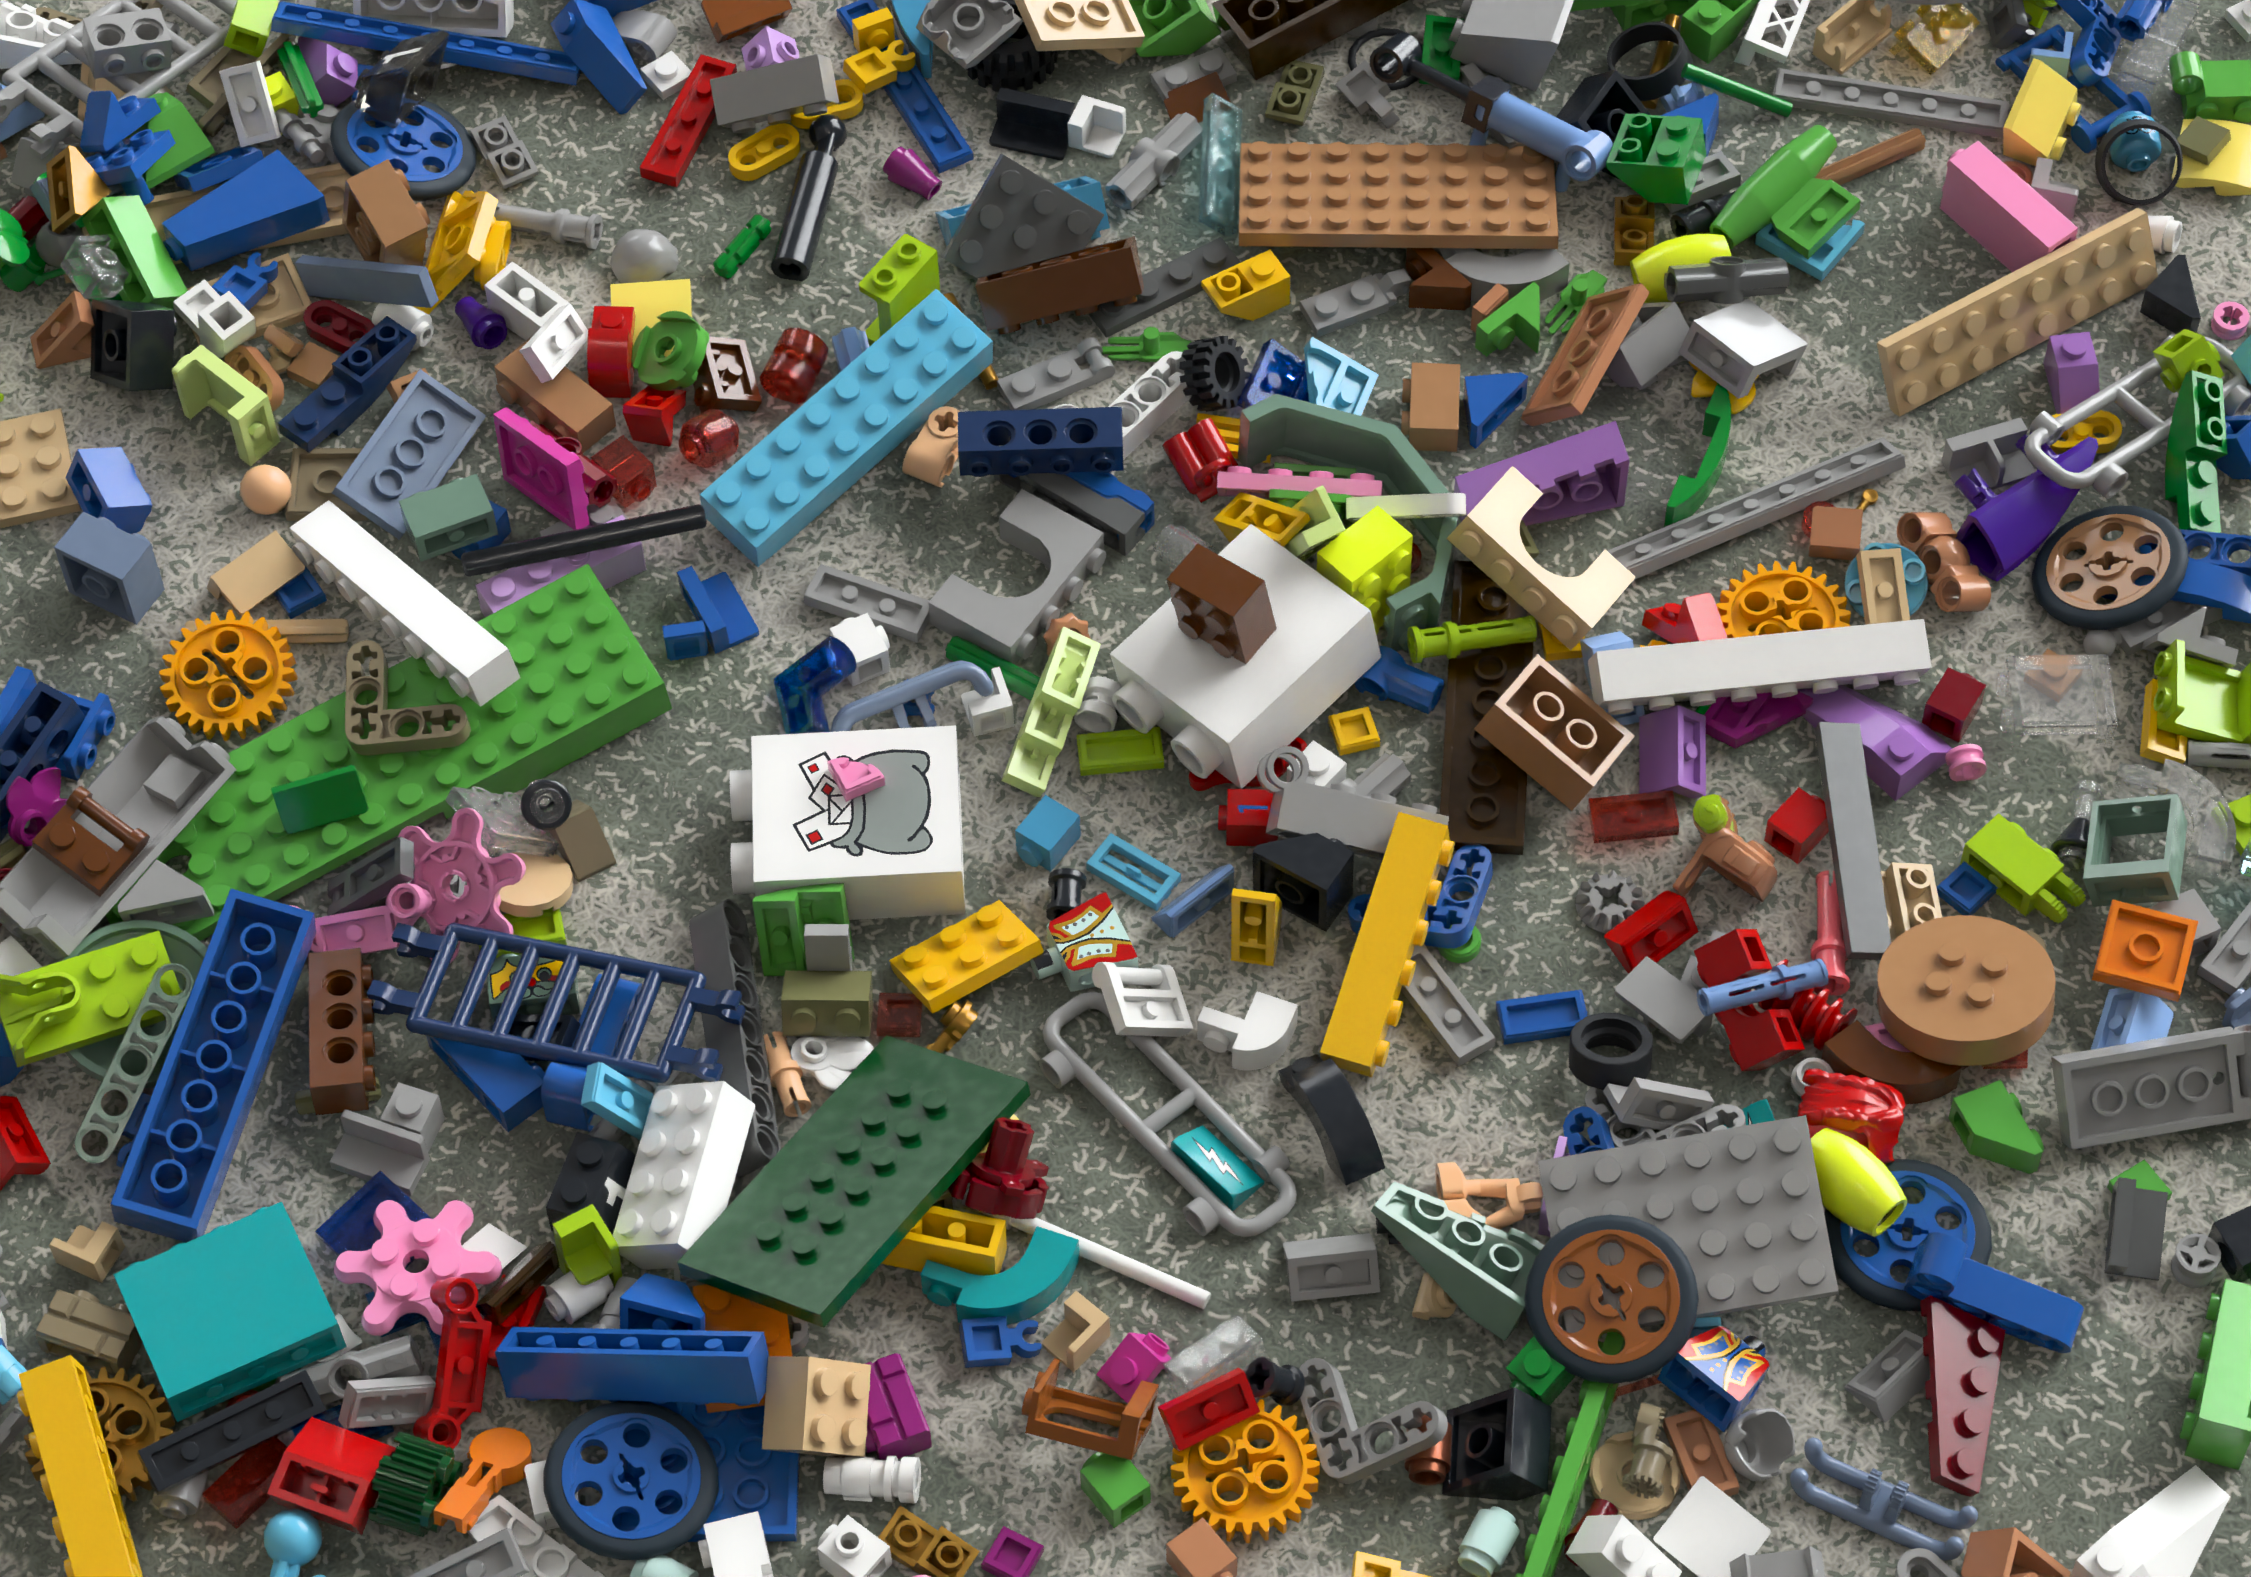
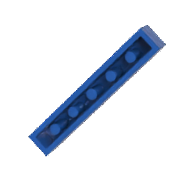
(634, 1365)

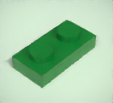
(1438, 47)

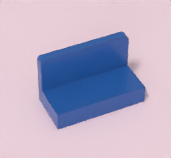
(720, 607)

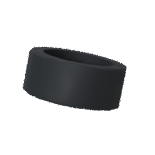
(1610, 1030)

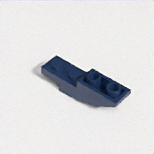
(355, 385)

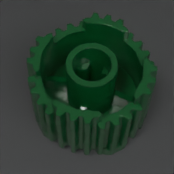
(413, 1484)

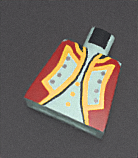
(1081, 940)

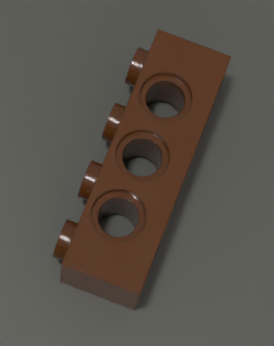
(339, 1031)

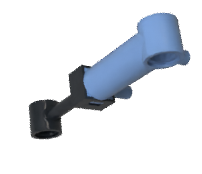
(1492, 106)

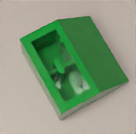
(1659, 156)

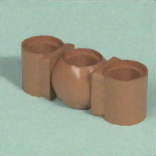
(1946, 561)

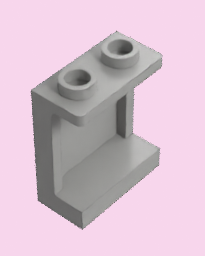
(1741, 344)

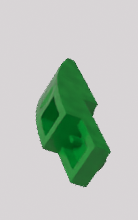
(2193, 447)

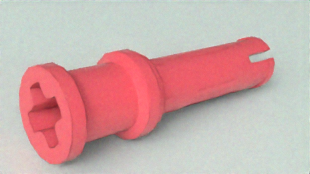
(1830, 941)

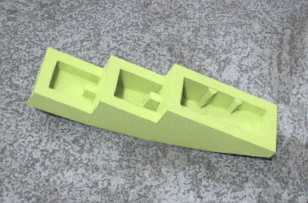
(1051, 712)

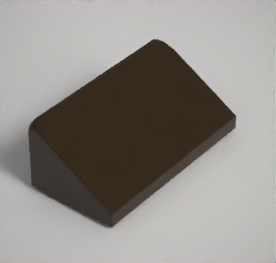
(519, 1283)

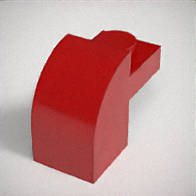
(611, 351)

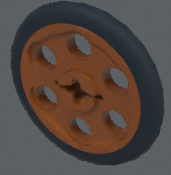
(1642, 1246)

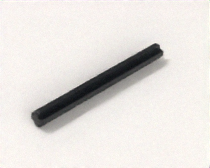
(583, 540)

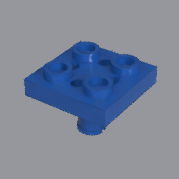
(131, 159)

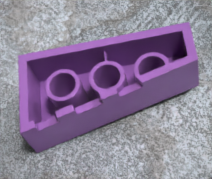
(1573, 474)

